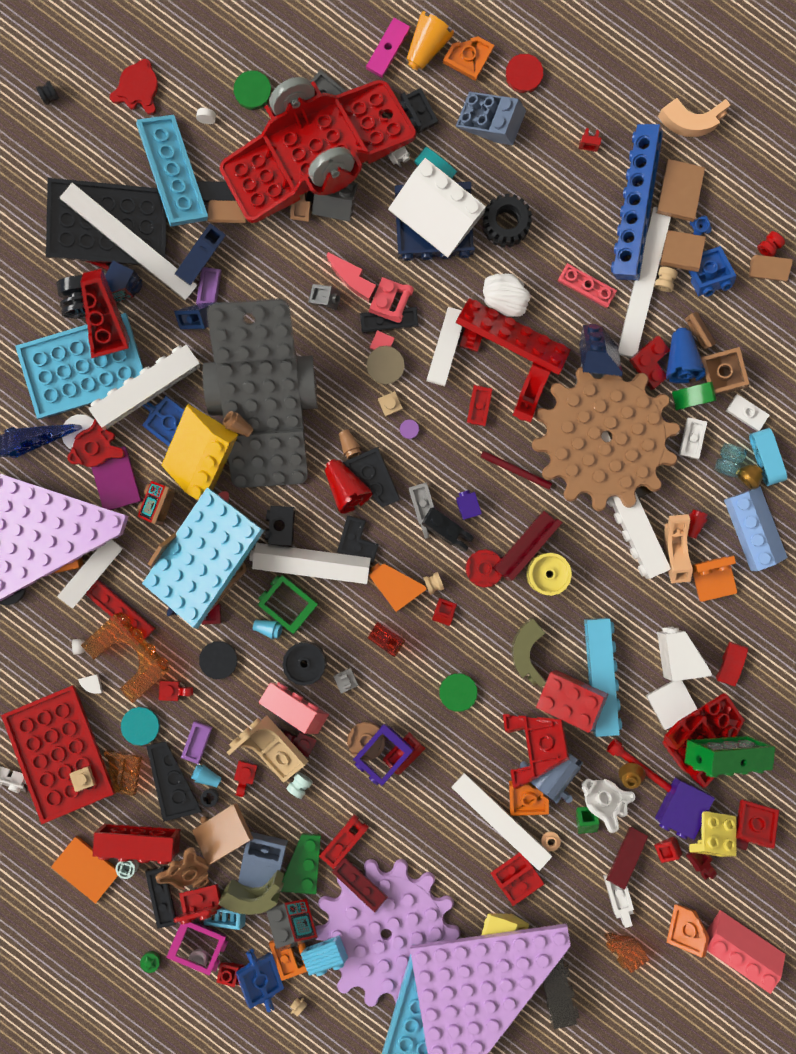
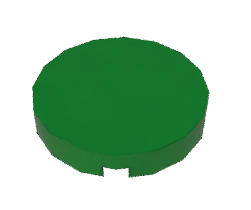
(252, 90)
(458, 692)

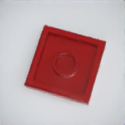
(757, 824)

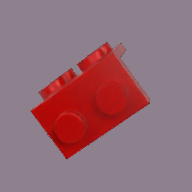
(199, 904)

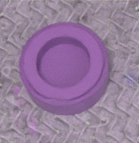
(409, 429)

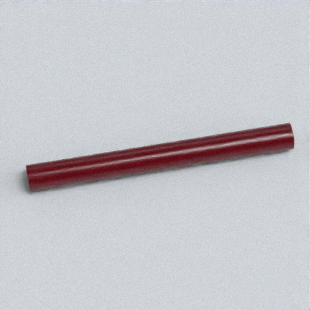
(516, 470)

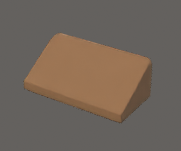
(225, 212)
(770, 267)
(700, 331)

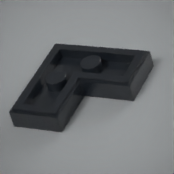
(351, 540)

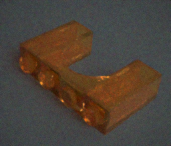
(151, 665)

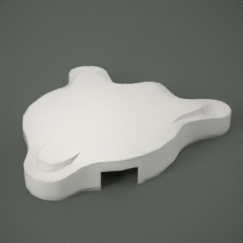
(607, 801)

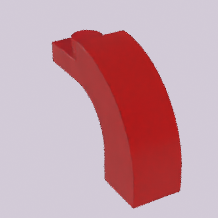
(531, 392)

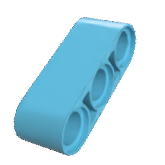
(768, 456)

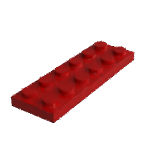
(513, 336)

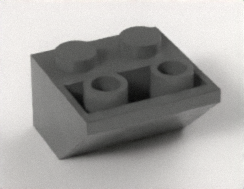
(336, 205)

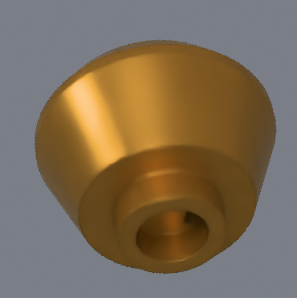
(751, 476)
(631, 775)

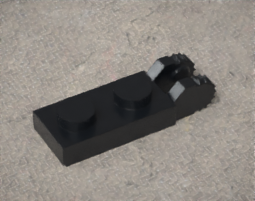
(446, 529)

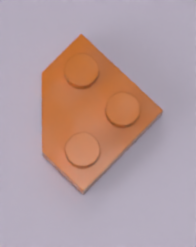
(469, 56)
(527, 801)
(688, 931)

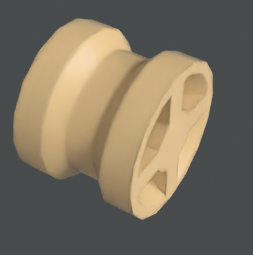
(433, 583)

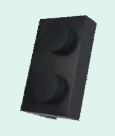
(418, 110)

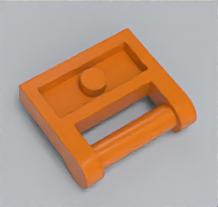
(287, 962)

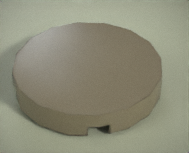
(385, 364)

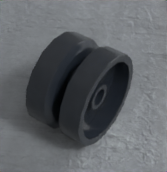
(300, 673)

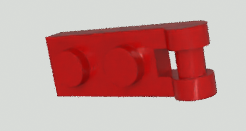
(343, 842)

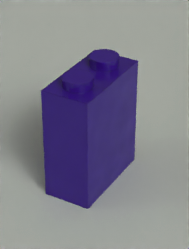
(683, 809)

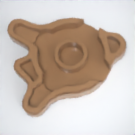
(188, 871)

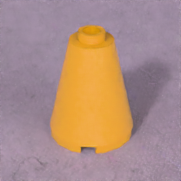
(427, 41)

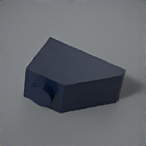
(193, 316)

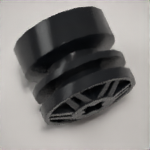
(71, 291)

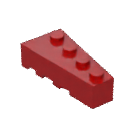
(103, 318)

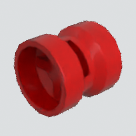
(771, 244)

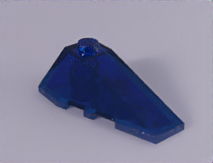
(20, 441)

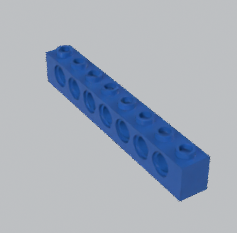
(644, 134)

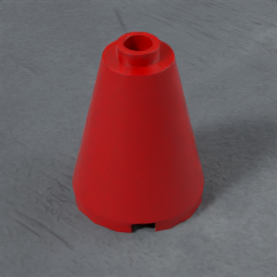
(346, 486)

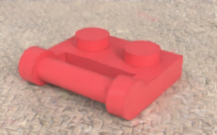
(384, 299)

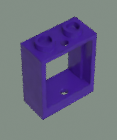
(394, 737)

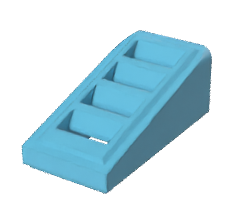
(236, 921)

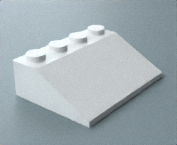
(437, 208)

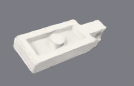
(620, 902)

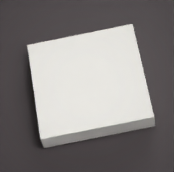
(671, 703)

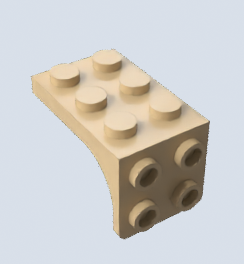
(272, 747)

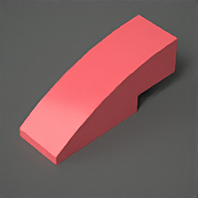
(351, 277)

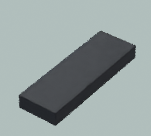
(372, 322)
(161, 899)

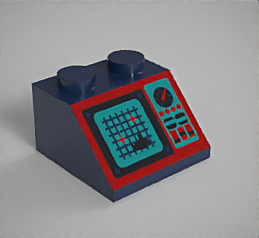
(122, 282)

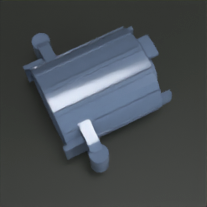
(556, 780)

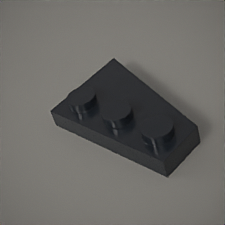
(374, 473)

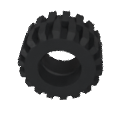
(507, 205)

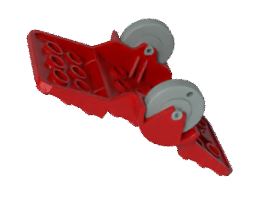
(314, 144)

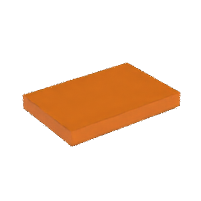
(84, 871)

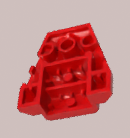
(713, 720)

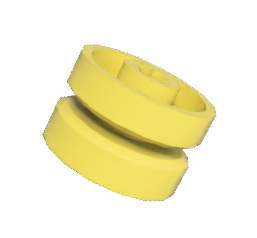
(537, 576)

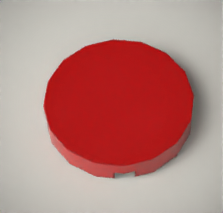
(524, 73)
(481, 568)

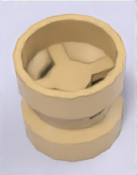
(665, 279)

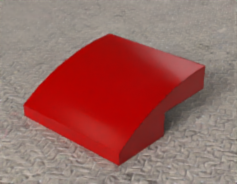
(517, 878)

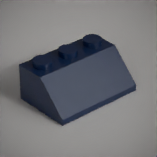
(599, 351)

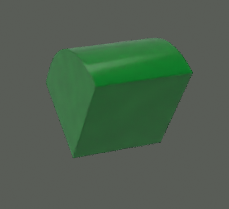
(586, 821)

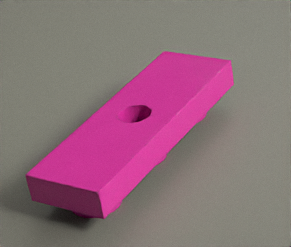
(391, 39)

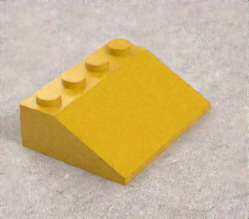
(198, 452)

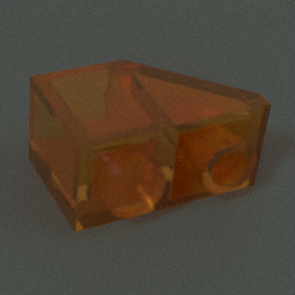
(628, 949)

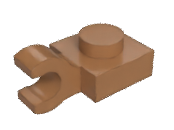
(301, 209)

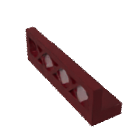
(527, 546)

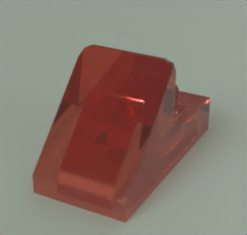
(386, 639)

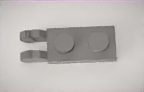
(422, 503)

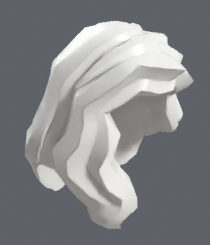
(506, 294)

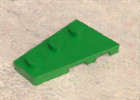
(303, 868)

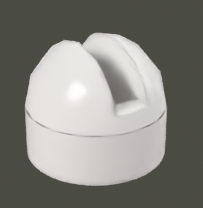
(76, 646)

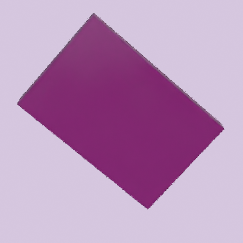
(117, 482)

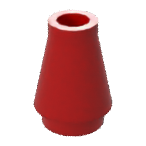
(697, 522)

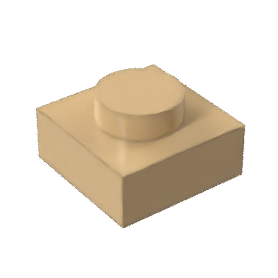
(390, 404)
(82, 779)

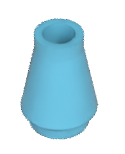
(268, 628)
(205, 776)

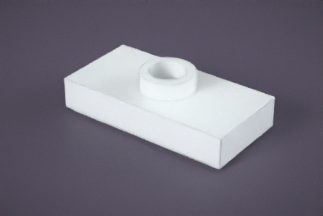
(747, 412)

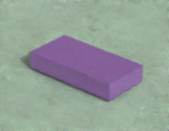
(208, 285)
(196, 742)

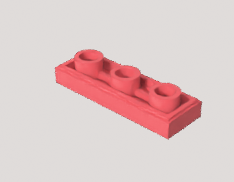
(576, 280)

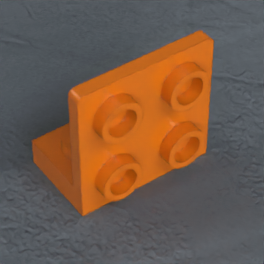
(714, 578)

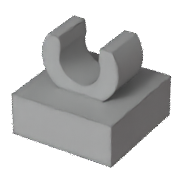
(346, 680)

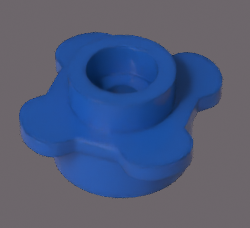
(706, 228)

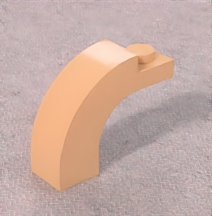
(689, 124)
(677, 549)

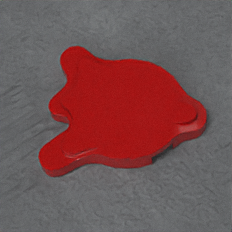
(137, 86)
(94, 447)

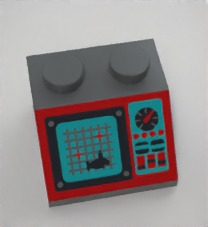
(291, 924)

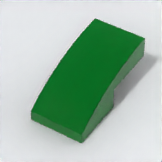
(694, 396)

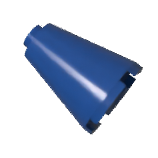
(684, 358)

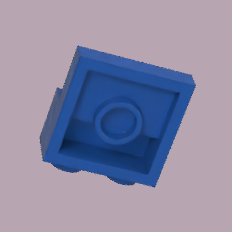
(713, 274)

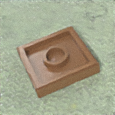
(683, 251)

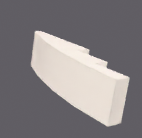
(445, 348)

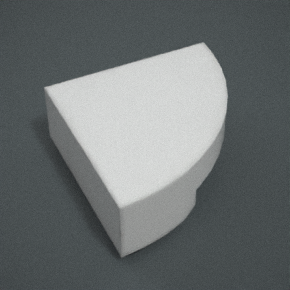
(91, 684)

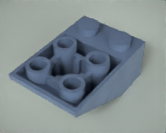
(492, 117)
(261, 859)

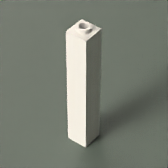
(310, 563)

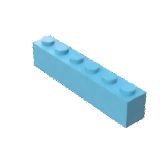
(602, 672)

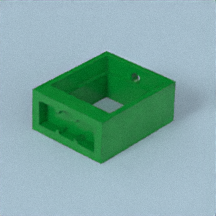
(276, 583)

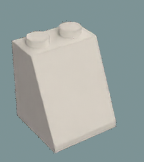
(679, 656)

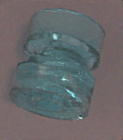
(730, 460)

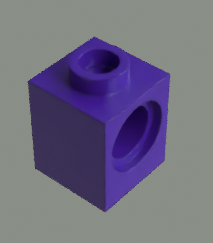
(468, 505)

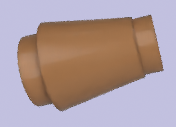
(237, 424)
(349, 444)

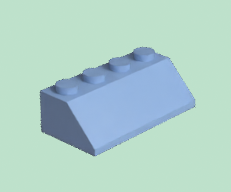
(755, 529)

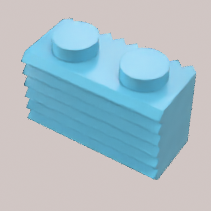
(324, 956)

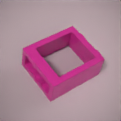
(172, 954)

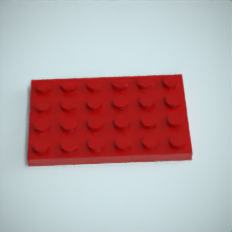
(49, 743)

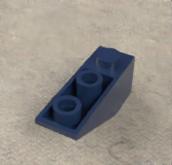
(200, 254)

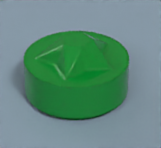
(150, 962)

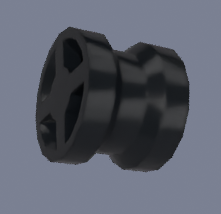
(47, 92)

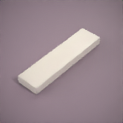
(89, 573)

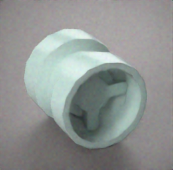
(299, 785)
(130, 866)

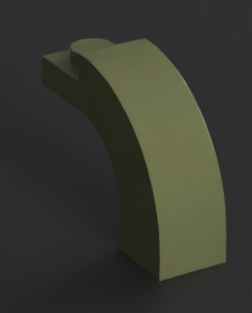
(521, 648)
(252, 900)

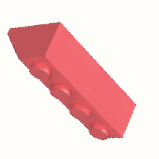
(745, 951)

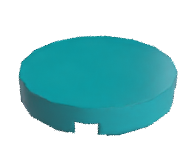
(140, 725)

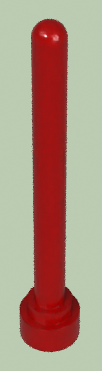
(616, 748)

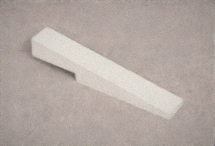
(502, 821)

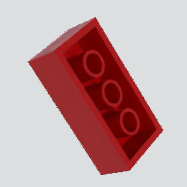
(136, 843)

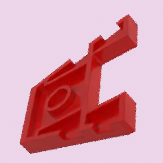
(545, 746)

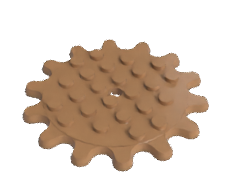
(600, 466)

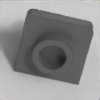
(324, 296)

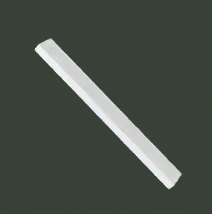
(126, 240)
(643, 288)

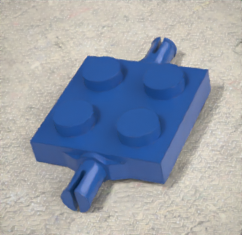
(163, 419)
(259, 980)

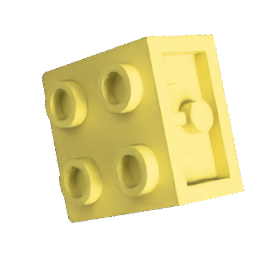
(717, 835)

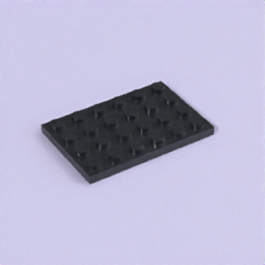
(76, 239)

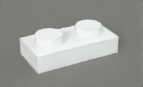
(692, 438)

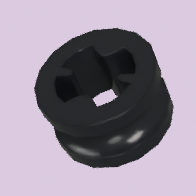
(216, 797)

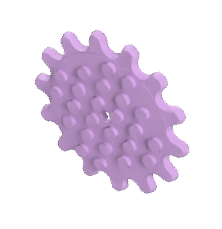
(408, 913)

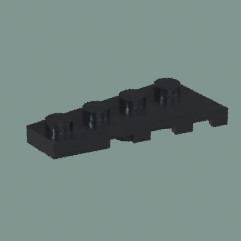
(171, 785)

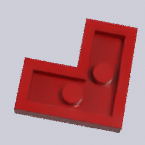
(646, 361)

